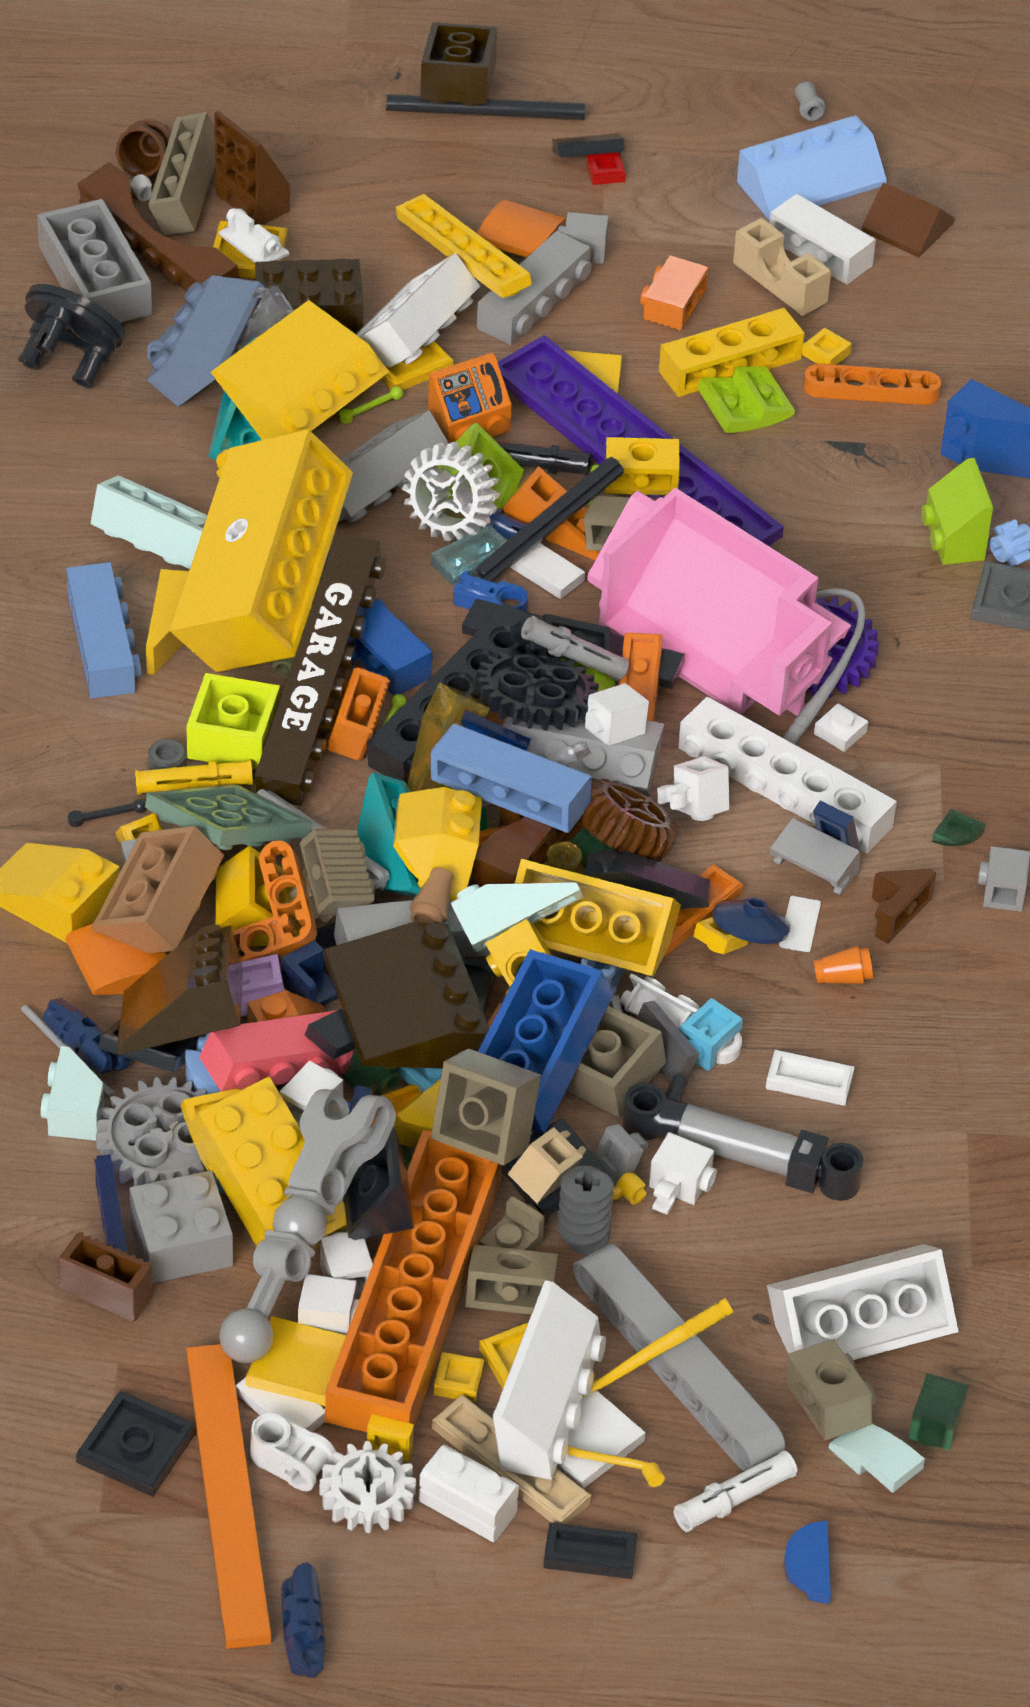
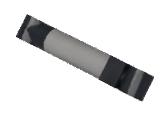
(798, 1158)

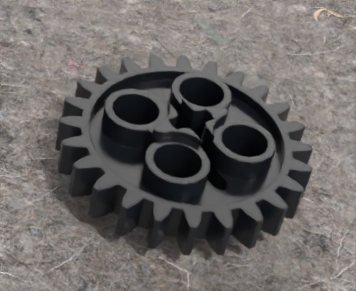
(535, 689)

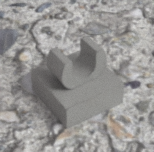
(620, 1151)

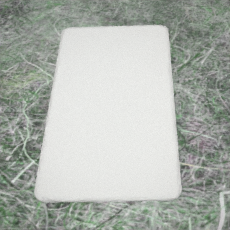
(802, 918)

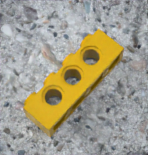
(756, 341)

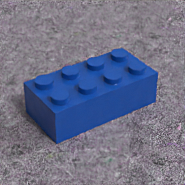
(548, 1024)

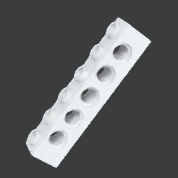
(783, 770)

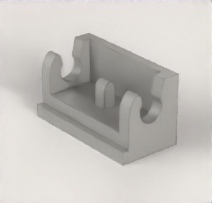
(817, 854)

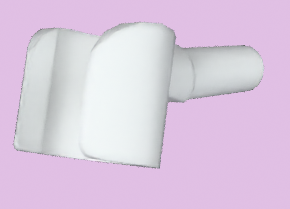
(142, 187)

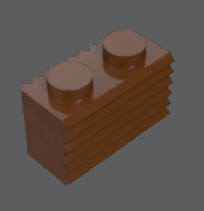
(105, 1276)

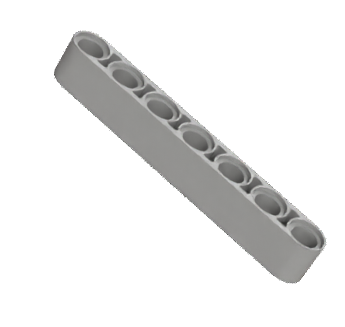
(686, 1369)

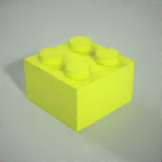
(231, 719)

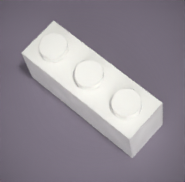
(825, 237)

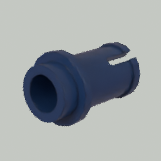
(505, 525)

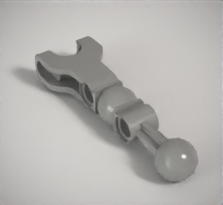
(328, 1161)

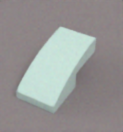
(880, 1454)

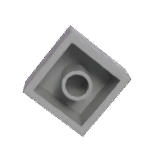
(181, 1226)

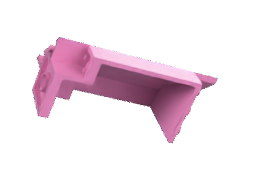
(717, 598)

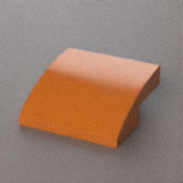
(518, 227)
(108, 963)

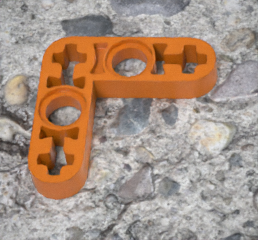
(280, 925)

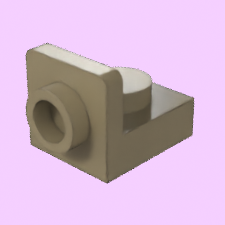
(519, 1228)

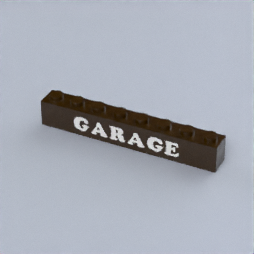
(319, 668)

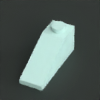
(498, 907)

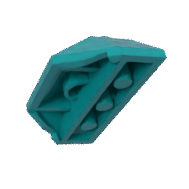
(377, 831)

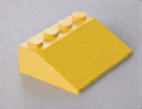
(299, 373)

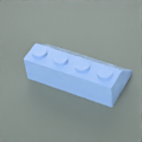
(814, 163)

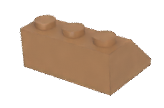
(159, 889)

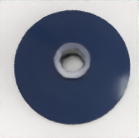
(751, 921)

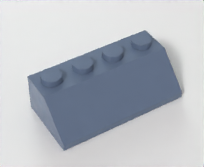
(202, 336)

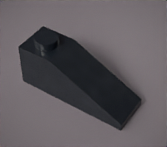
(650, 876)

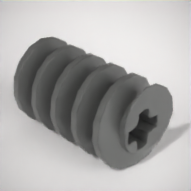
(585, 1208)

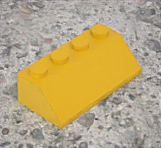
(609, 923)

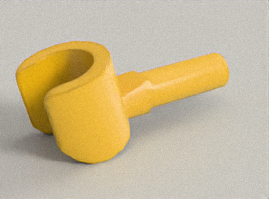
(630, 1187)

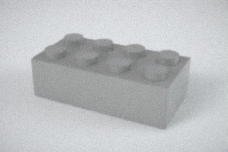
(95, 259)

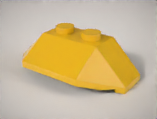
(438, 832)

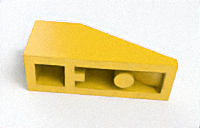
(161, 642)

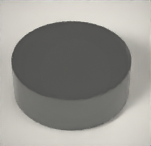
(167, 754)

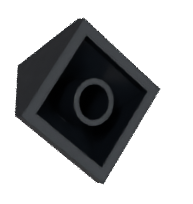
(379, 1194)

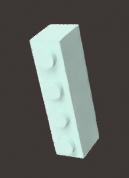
(148, 520)

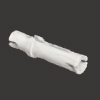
(721, 1498)

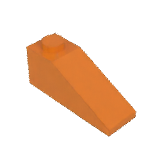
(537, 495)

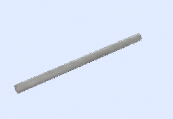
(52, 1036)

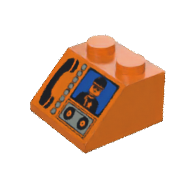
(468, 395)

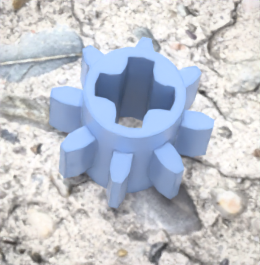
(1011, 543)

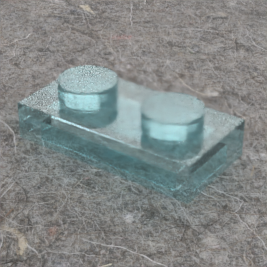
(466, 554)

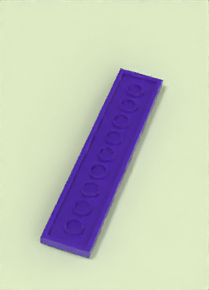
(591, 411)

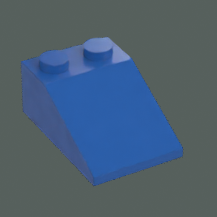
(988, 428)

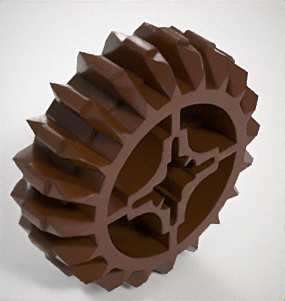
(629, 820)

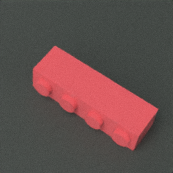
(265, 1049)

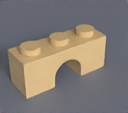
(798, 283)

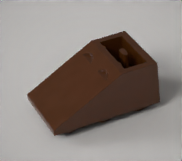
(247, 174)

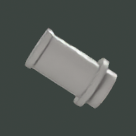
(811, 105)

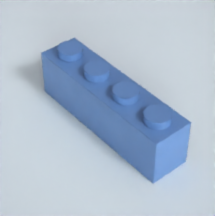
(101, 630)
(511, 777)

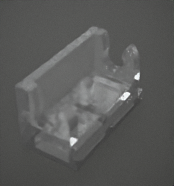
(269, 311)

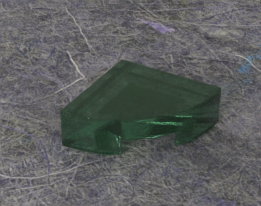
(957, 830)

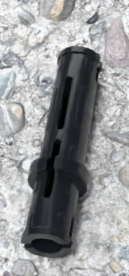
(549, 458)

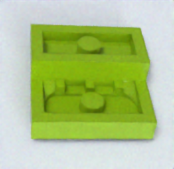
(746, 399)

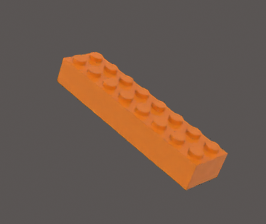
(413, 1289)

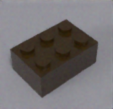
(458, 63)
(328, 284)

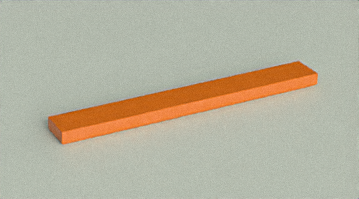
(228, 1498)

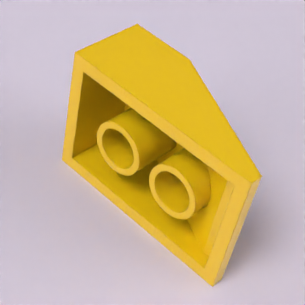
(56, 886)

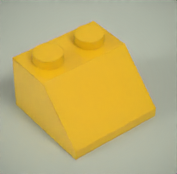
(243, 894)

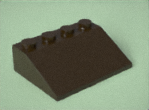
(185, 993)
(407, 996)

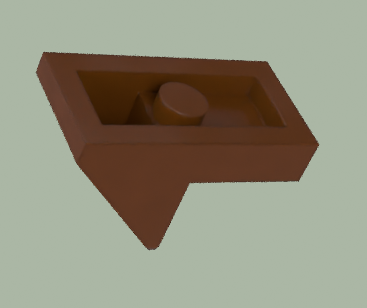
(900, 899)

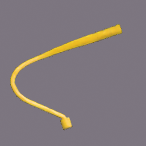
(671, 1339)

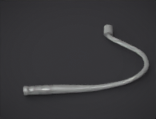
(813, 706)

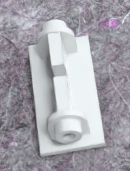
(251, 239)
(649, 989)

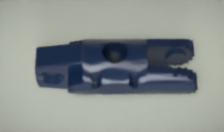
(82, 1036)
(303, 1621)

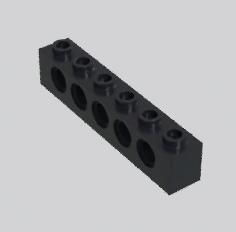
(394, 744)

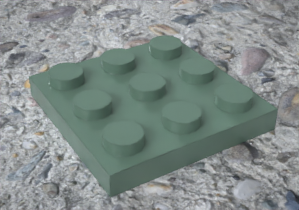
(228, 815)

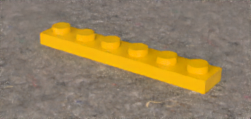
(453, 236)

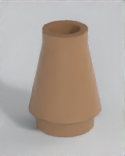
(433, 899)

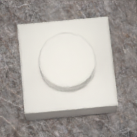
(841, 727)

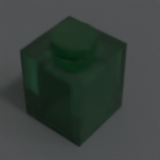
(938, 1412)

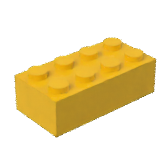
(252, 1151)

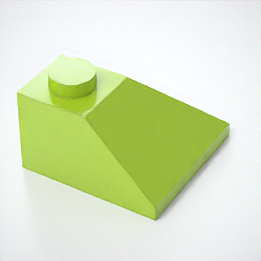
(503, 468)

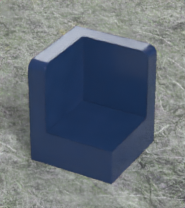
(305, 974)

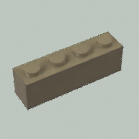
(184, 175)

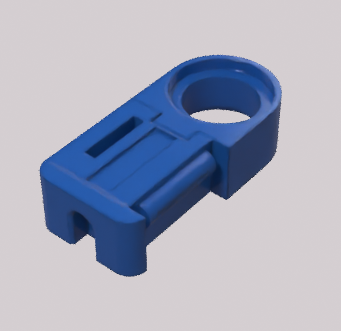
(477, 588)

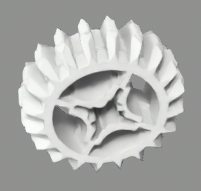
(428, 477)

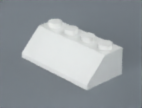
(419, 311)
(867, 1303)
(547, 1384)

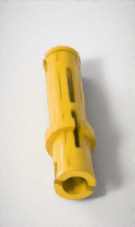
(194, 777)

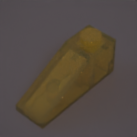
(441, 713)

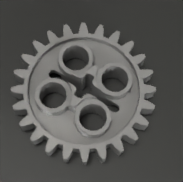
(149, 1133)

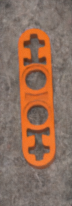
(923, 389)

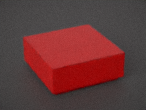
(605, 168)

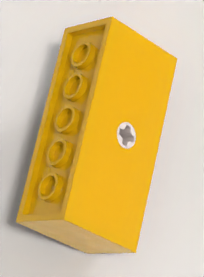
(262, 551)

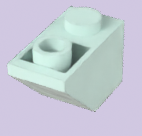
(74, 1098)

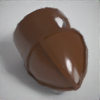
(142, 147)

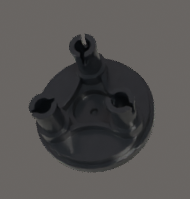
(74, 320)

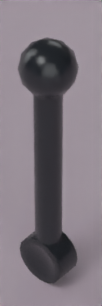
(76, 818)

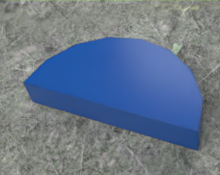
(808, 1561)

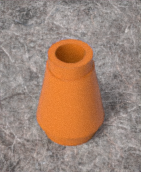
(844, 967)

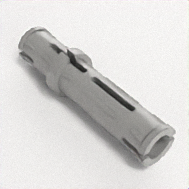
(561, 642)

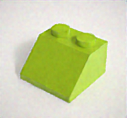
(959, 515)

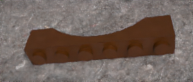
(179, 262)

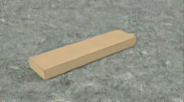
(475, 1436)

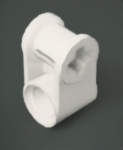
(294, 1455)

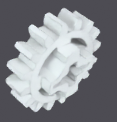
(345, 1487)

